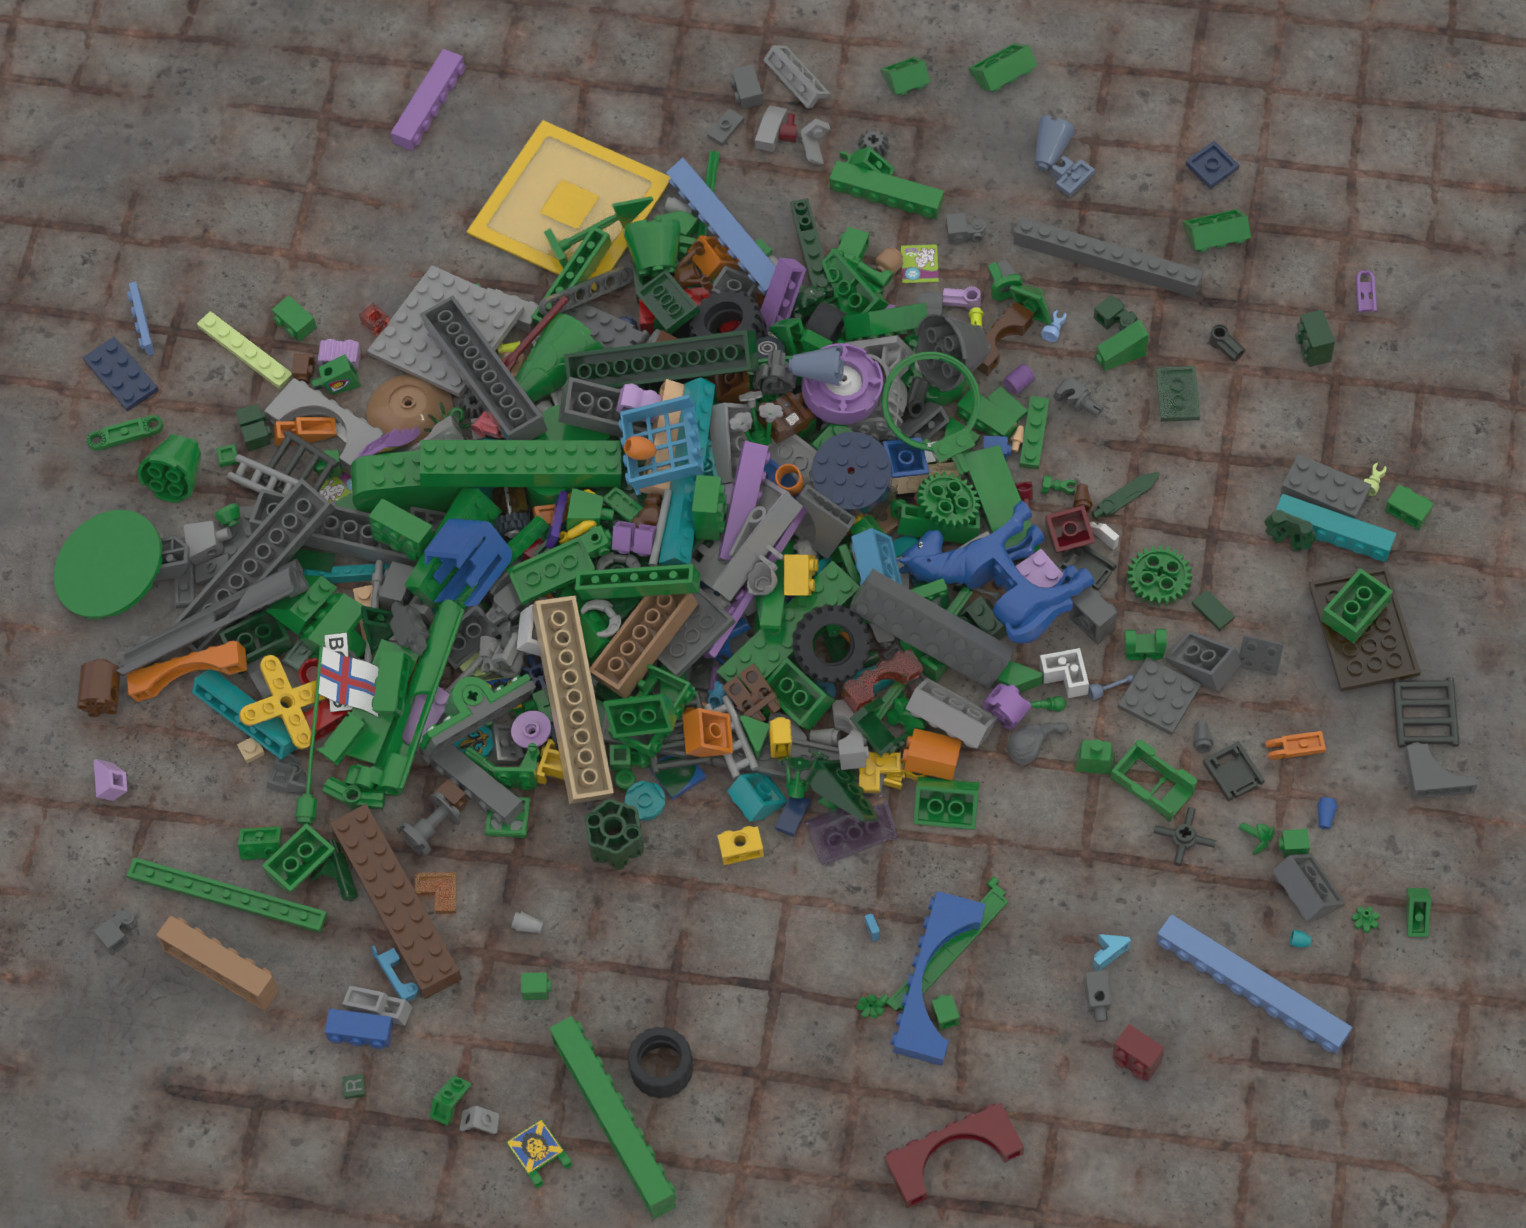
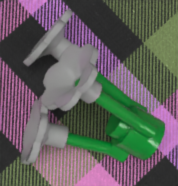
(742, 420)

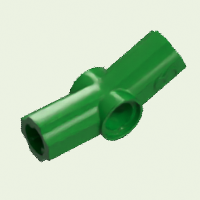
(342, 792)

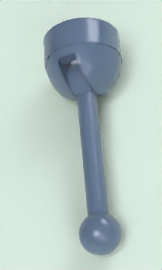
(1096, 690)

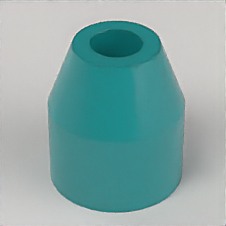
(1299, 939)

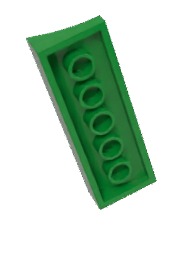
(996, 490)
(372, 739)

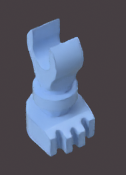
(1051, 332)

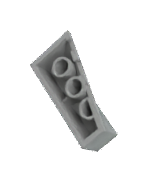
(725, 441)

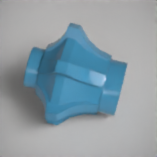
(716, 695)

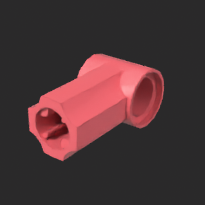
(485, 426)

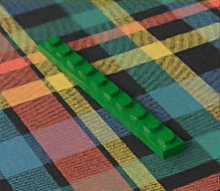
(227, 895)

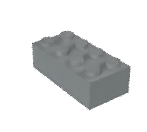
(951, 713)

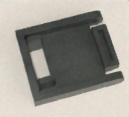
(1092, 561)
(1236, 775)

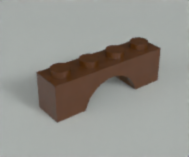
(1015, 321)

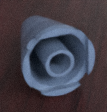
(1051, 141)
(819, 365)

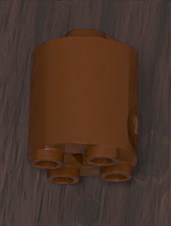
(98, 688)

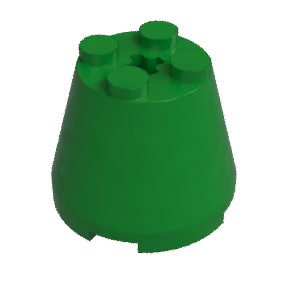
(653, 245)
(171, 469)

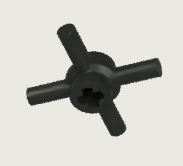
(1189, 841)

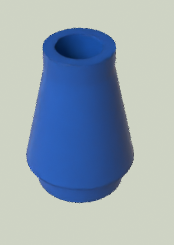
(1326, 812)

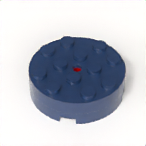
(858, 455)

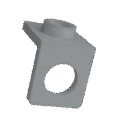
(480, 1119)

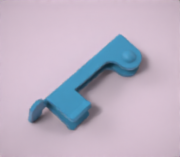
(387, 961)

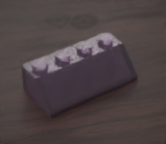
(842, 834)

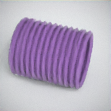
(1019, 379)

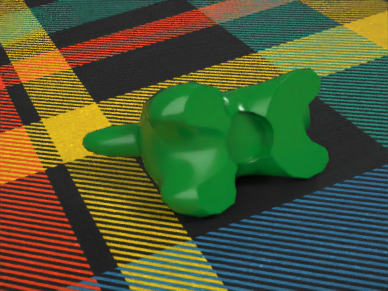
(901, 715)

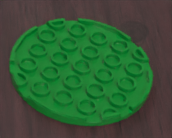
(108, 564)

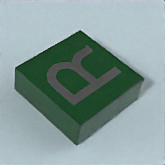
(354, 1086)

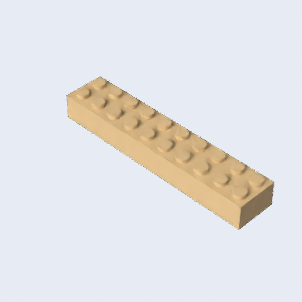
(572, 700)

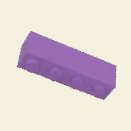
(782, 291)

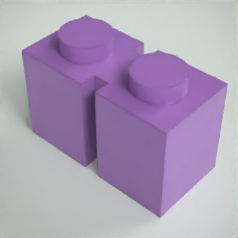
(629, 538)

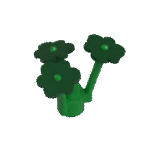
(797, 787)

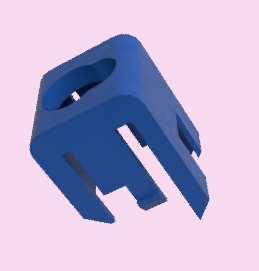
(477, 560)

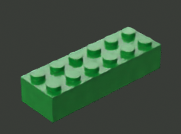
(468, 505)

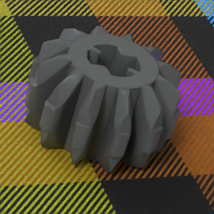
(875, 140)
(470, 406)

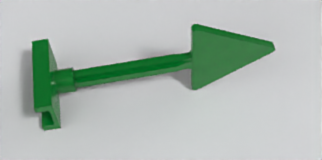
(624, 212)

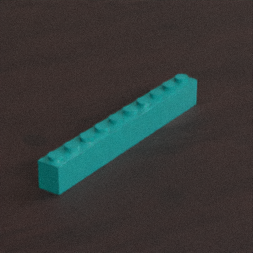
(679, 526)

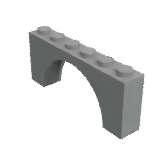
(301, 401)

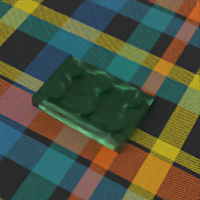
(1178, 393)

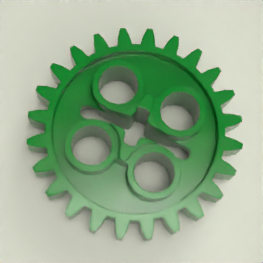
(948, 500)
(1164, 560)

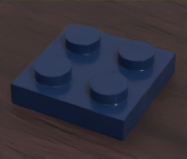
(1212, 164)

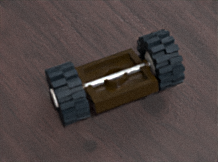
(513, 505)

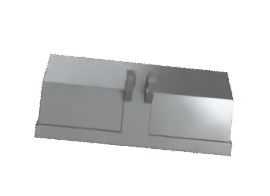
(729, 577)

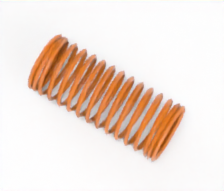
(789, 468)

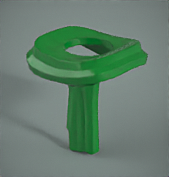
(1000, 282)

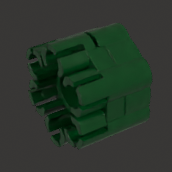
(619, 847)

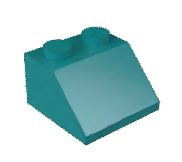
(756, 796)

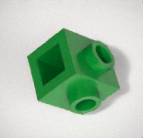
(597, 541)

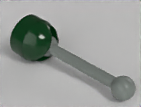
(957, 587)

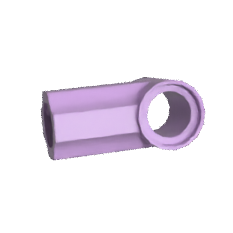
(962, 298)

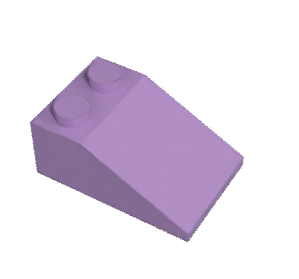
(435, 715)

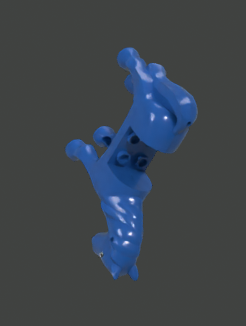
(1025, 607)

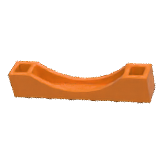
(149, 681)

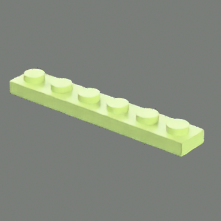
(245, 350)

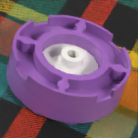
(856, 395)

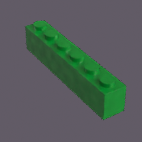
(886, 189)
(579, 266)
(637, 582)

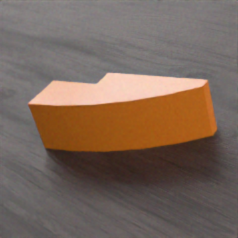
(307, 428)

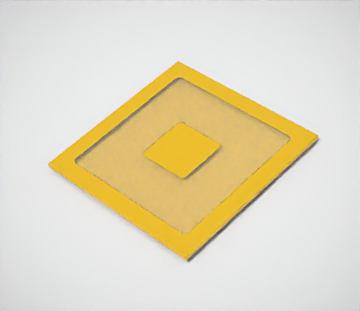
(563, 187)

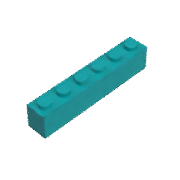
(1341, 529)
(230, 700)

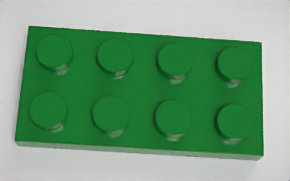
(550, 570)

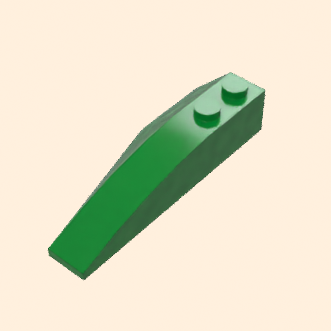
(772, 606)

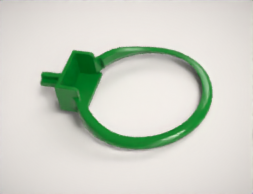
(950, 446)

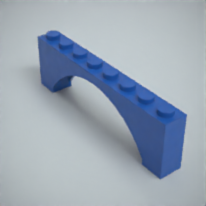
(916, 1032)

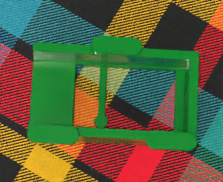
(1175, 798)

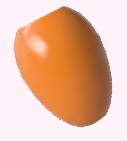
(639, 448)

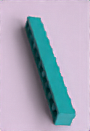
(348, 573)

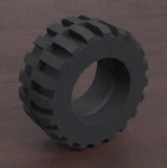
(725, 308)
(859, 643)

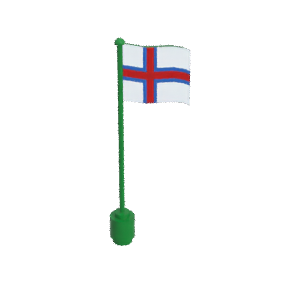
(346, 683)

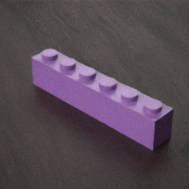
(428, 99)
(744, 493)

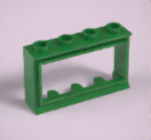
(645, 688)

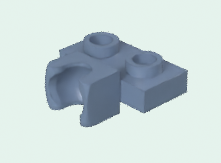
(1071, 176)

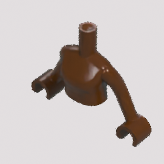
(688, 275)

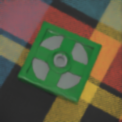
(517, 828)

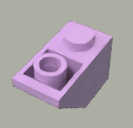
(109, 780)

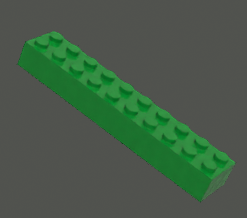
(520, 463)
(613, 1117)

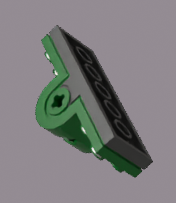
(472, 707)

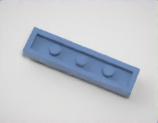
(138, 311)

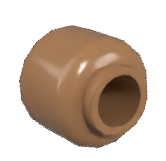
(889, 259)

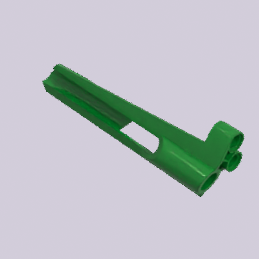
(395, 756)

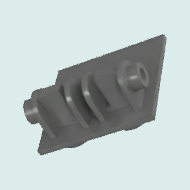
(1260, 655)

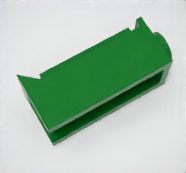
(343, 738)

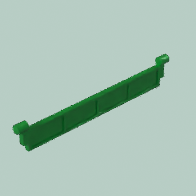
(953, 948)

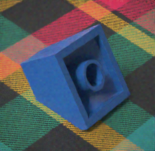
(905, 459)

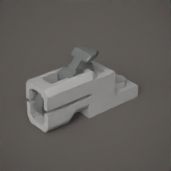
(506, 656)

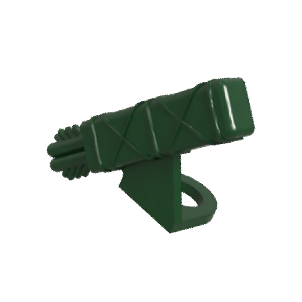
(339, 870)

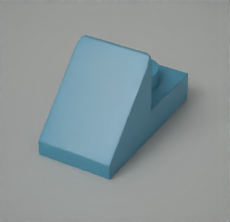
(1113, 948)

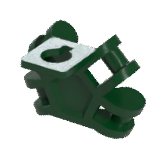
(1297, 529)

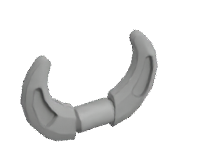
(602, 605)

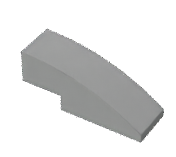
(769, 128)
(377, 1003)

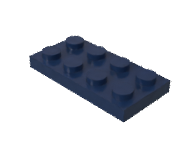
(120, 374)

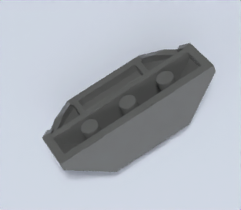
(175, 558)

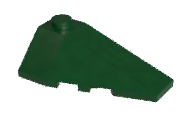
(840, 789)

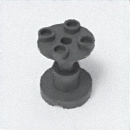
(418, 834)

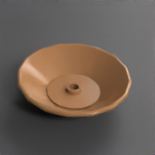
(389, 410)

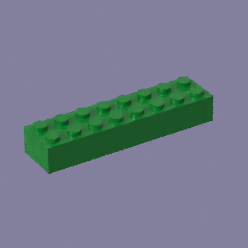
(772, 646)

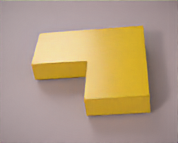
(875, 765)

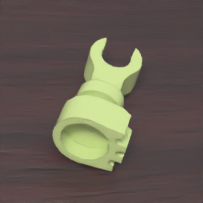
(1374, 479)

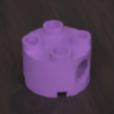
(1007, 705)

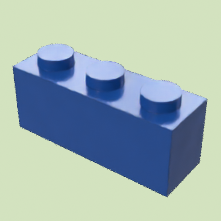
(359, 1028)

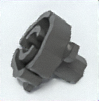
(775, 375)

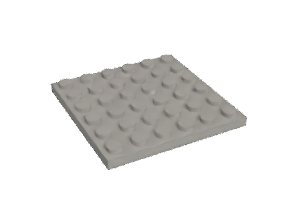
(413, 350)

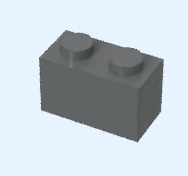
(746, 86)

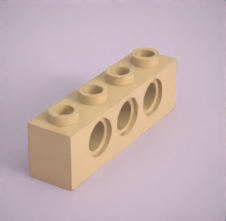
(912, 483)

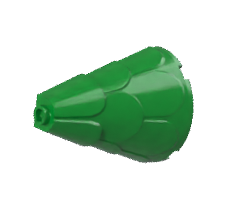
(545, 365)

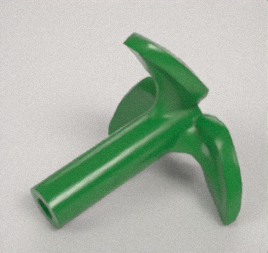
(1262, 832)

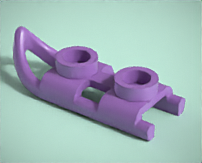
(1366, 288)

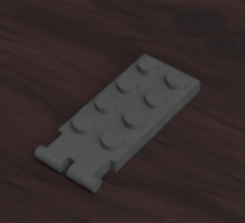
(607, 328)

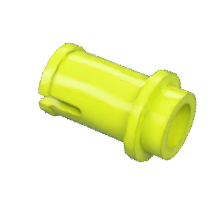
(976, 316)
(510, 347)

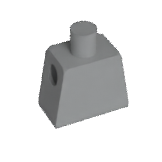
(205, 540)

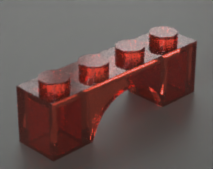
(901, 668)

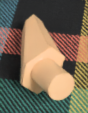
(1017, 438)

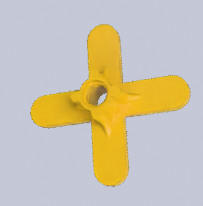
(282, 692)

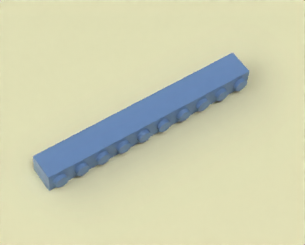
(722, 223)
(1253, 984)

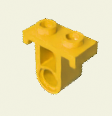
(550, 763)

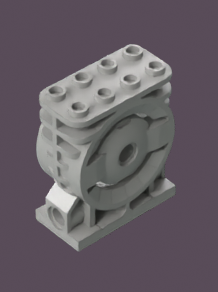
(888, 353)

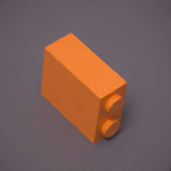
(932, 754)

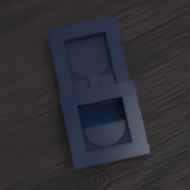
(792, 815)

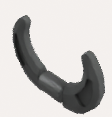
(611, 557)

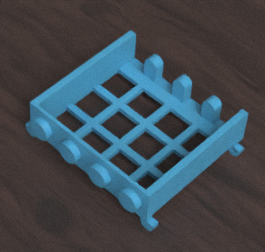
(692, 440)

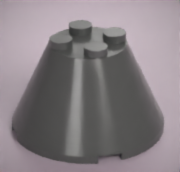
(954, 338)

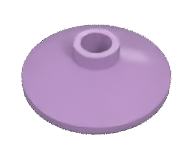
(529, 722)

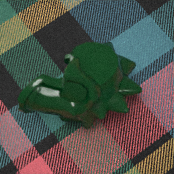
(807, 301)

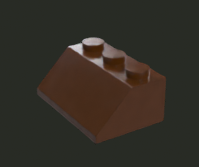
(731, 386)

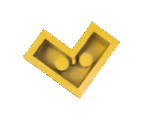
(798, 574)

